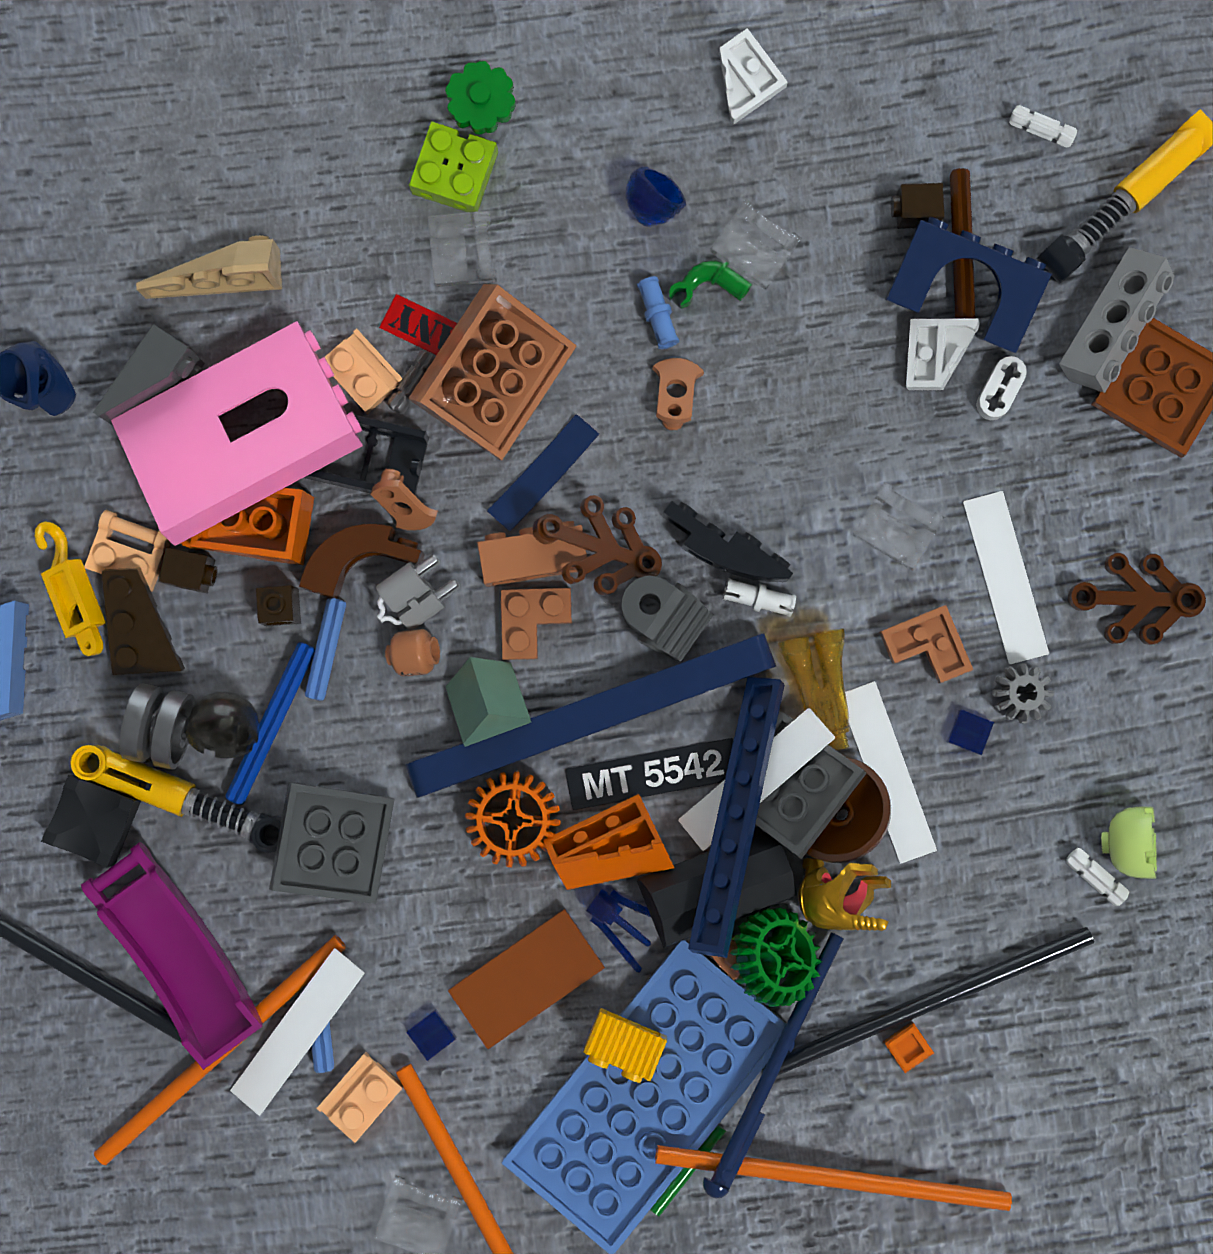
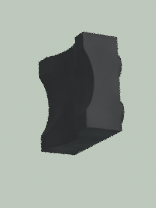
(91, 821)

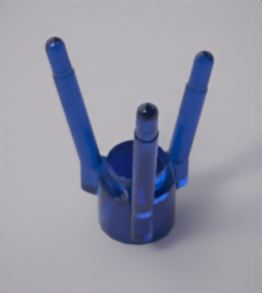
(606, 909)

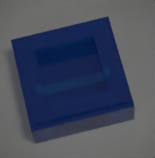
(970, 732)
(431, 1034)

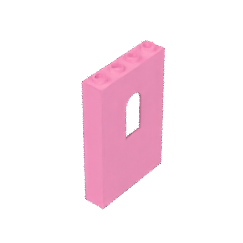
(186, 458)

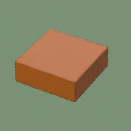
(908, 1047)

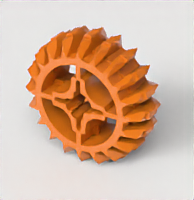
(515, 791)

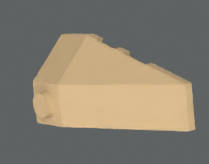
(232, 269)

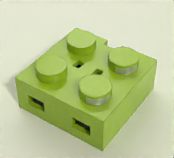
(453, 168)

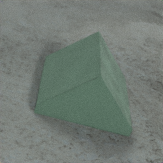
(486, 700)

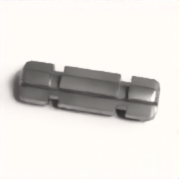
(400, 402)

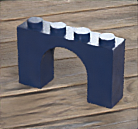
(1018, 282)

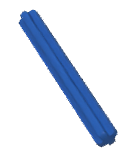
(271, 723)

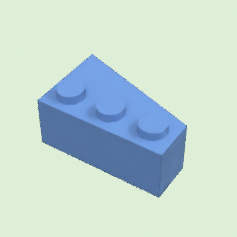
(12, 658)

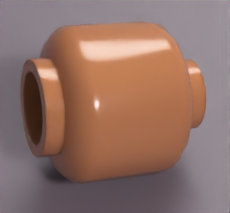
(413, 652)

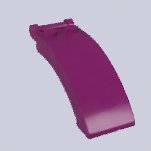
(176, 957)

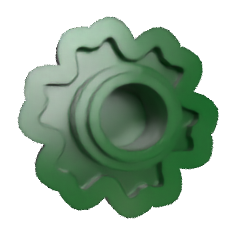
(480, 97)

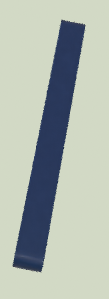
(592, 715)

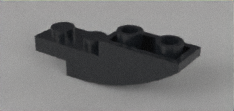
(738, 556)

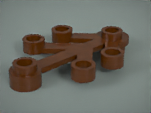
(604, 546)
(1142, 598)

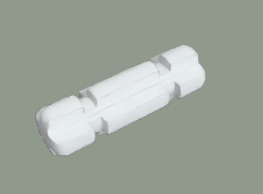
(1043, 126)
(1097, 877)

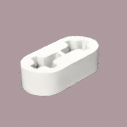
(994, 384)

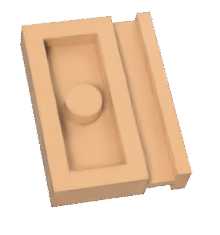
(362, 371)
(360, 1097)

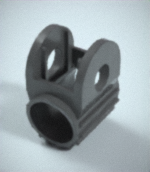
(674, 625)

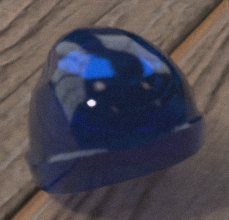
(653, 197)

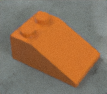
(267, 530)

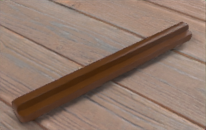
(962, 220)

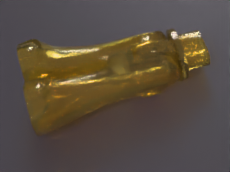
(829, 701)

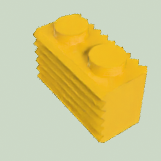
(625, 1046)

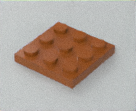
(1162, 388)

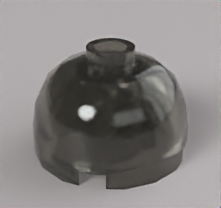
(223, 725)

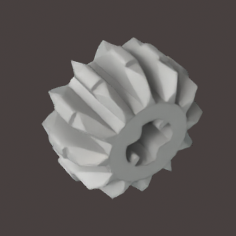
(1036, 691)

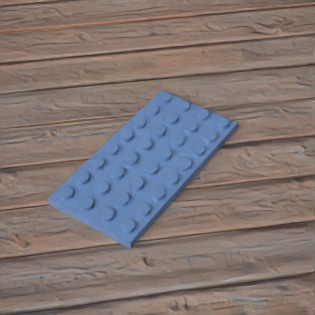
(600, 1131)

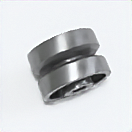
(156, 726)

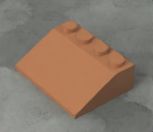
(492, 370)

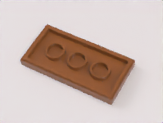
(526, 978)

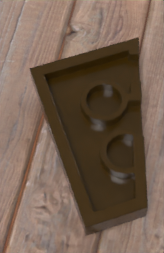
(134, 626)

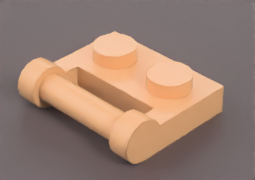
(113, 555)

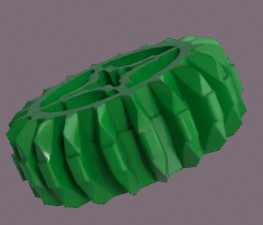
(764, 964)

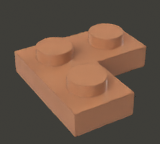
(524, 611)
(934, 635)

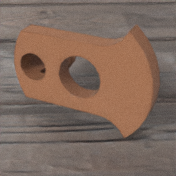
(676, 372)
(392, 490)

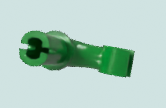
(713, 272)

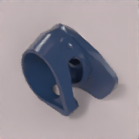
(37, 376)

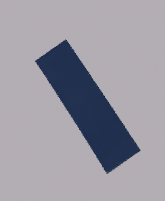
(543, 473)

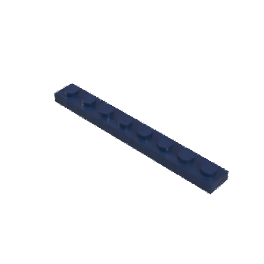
(736, 818)

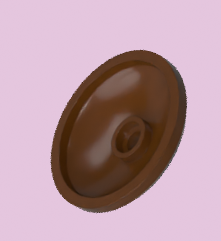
(862, 828)

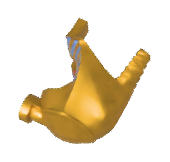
(825, 901)

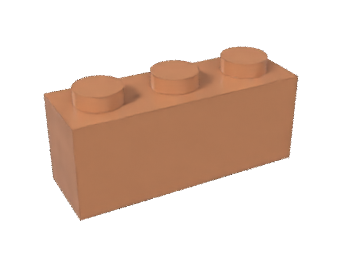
(524, 558)

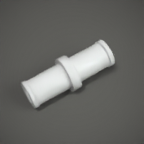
(759, 597)

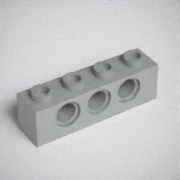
(1117, 301)

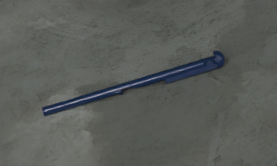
(752, 1118)

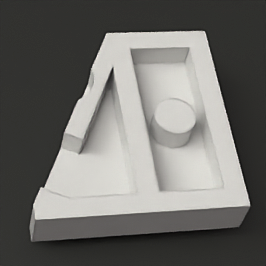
(748, 75)
(936, 350)

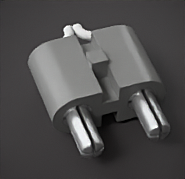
(412, 596)

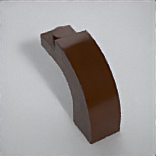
(342, 550)

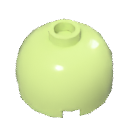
(1132, 842)

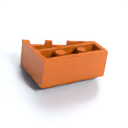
(608, 847)

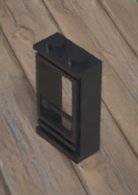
(406, 455)

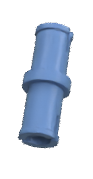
(658, 312)

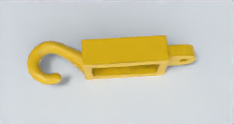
(69, 587)

